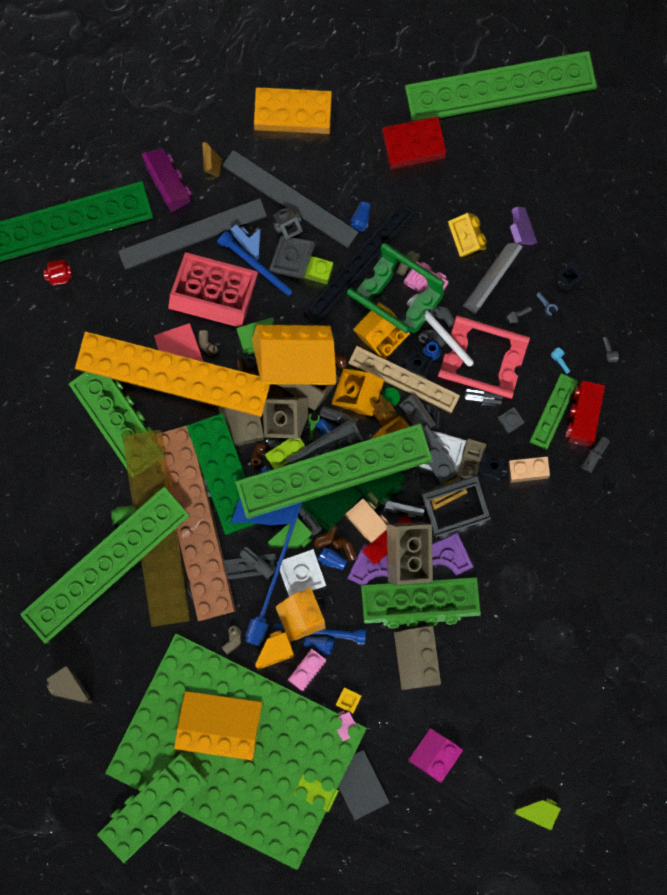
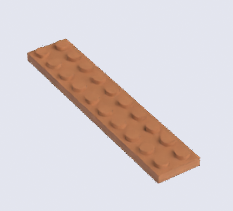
(198, 533)

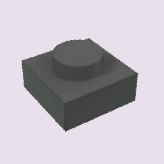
(511, 420)

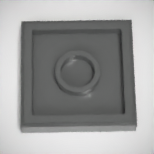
(292, 257)

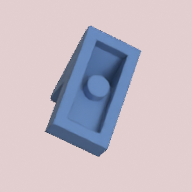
(251, 244)

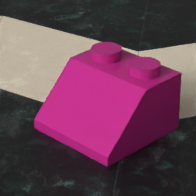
(435, 755)

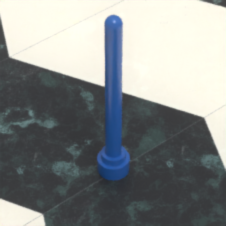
(227, 241)
(358, 635)

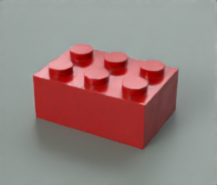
(414, 142)
(585, 413)

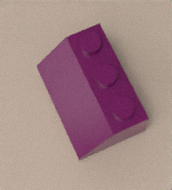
(167, 179)

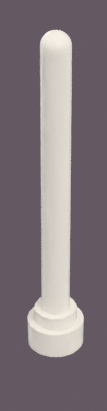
(444, 334)

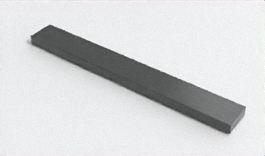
(290, 198)
(192, 234)

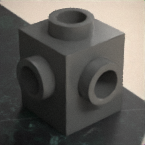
(287, 223)

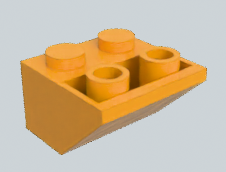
(380, 334)

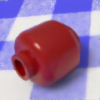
(57, 272)

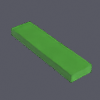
(553, 411)

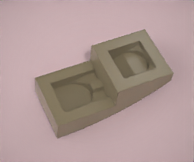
(471, 459)

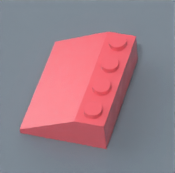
(212, 290)

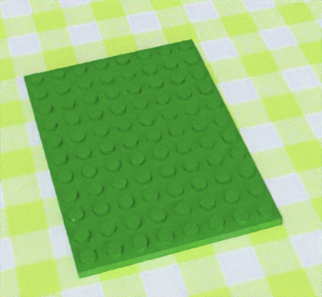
(242, 796)

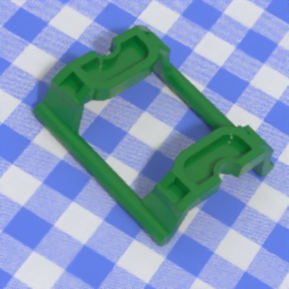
(383, 273)

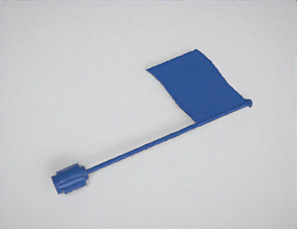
(258, 628)

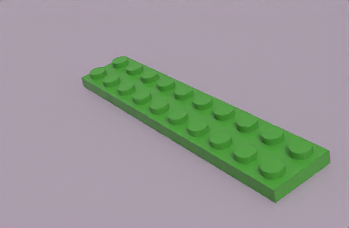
(501, 86)
(333, 471)
(105, 565)

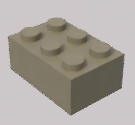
(409, 553)

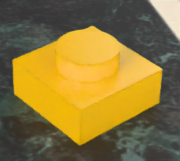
(348, 700)

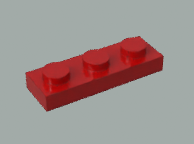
(378, 548)

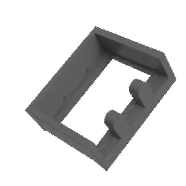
(440, 491)

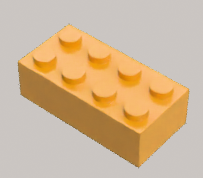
(292, 110)

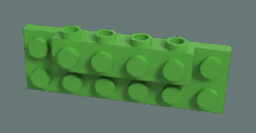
(109, 409)
(420, 602)
(151, 807)

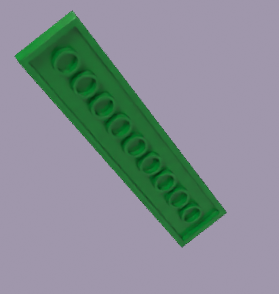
(73, 220)

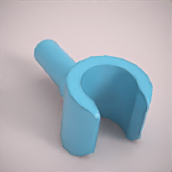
(556, 355)

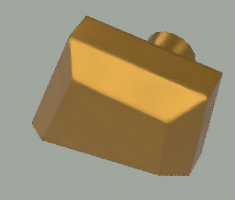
(211, 160)

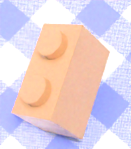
(528, 469)
(367, 520)

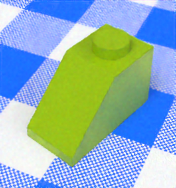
(319, 270)
(541, 812)

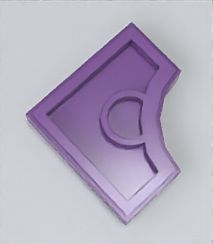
(521, 227)
(451, 554)
(364, 571)

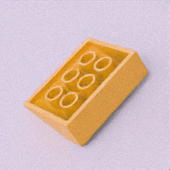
(295, 354)
(218, 726)

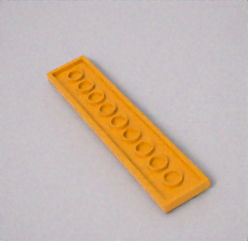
(172, 374)

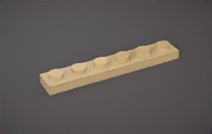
(404, 379)

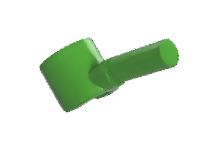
(312, 427)

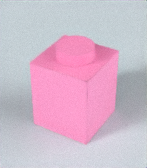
(347, 722)

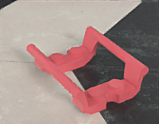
(512, 358)

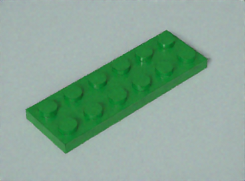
(219, 467)

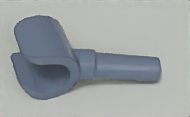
(546, 304)

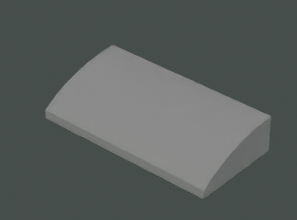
(492, 277)

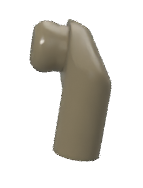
(402, 269)
(205, 346)
(234, 639)

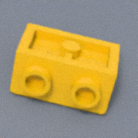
(467, 234)

